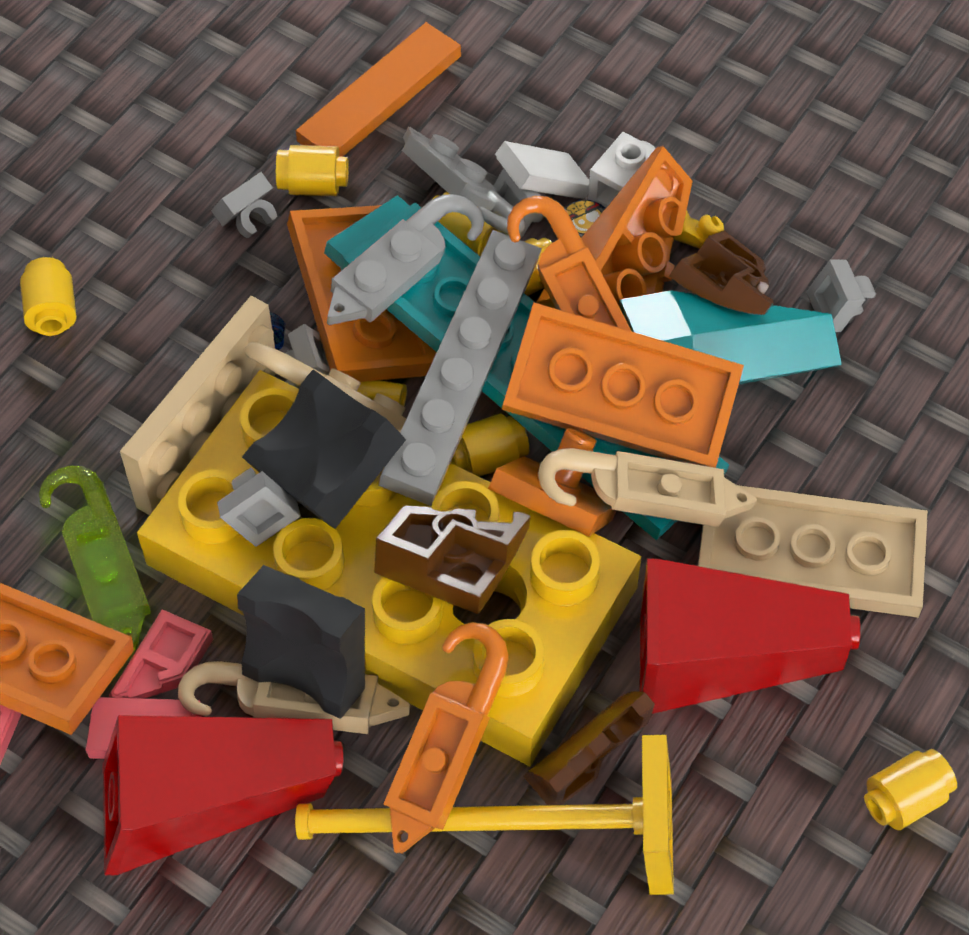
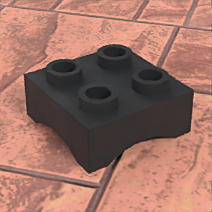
(326, 449)
(303, 639)

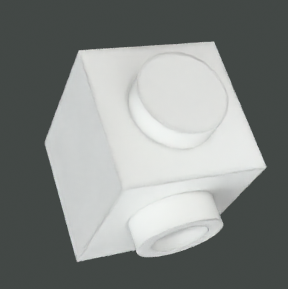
(617, 167)

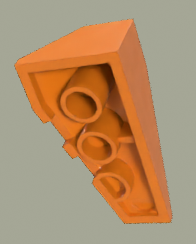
(638, 229)

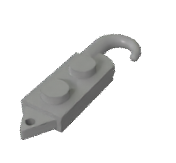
(458, 176)
(397, 261)

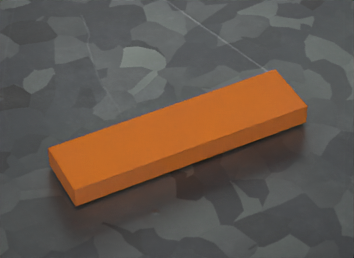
(380, 90)

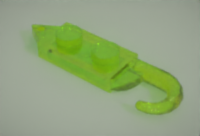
(100, 554)

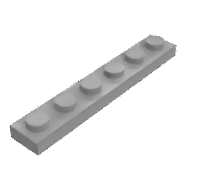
(460, 368)

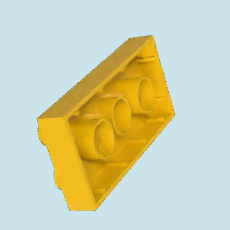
(562, 580)

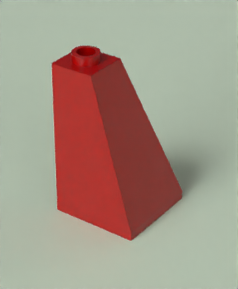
(735, 633)
(203, 777)

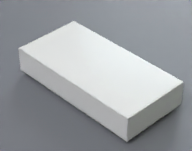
(543, 170)

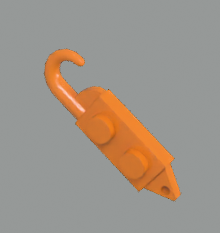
(568, 266)
(445, 742)

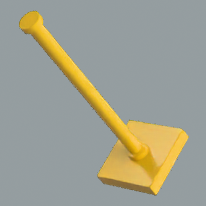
(647, 816)

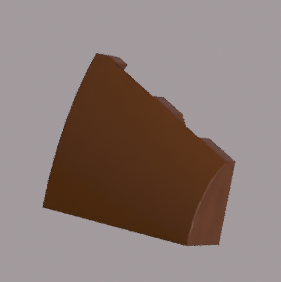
(726, 275)
(449, 553)
(580, 756)

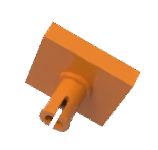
(521, 484)

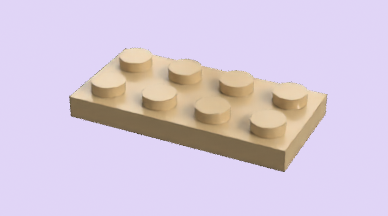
(195, 406)
(826, 545)

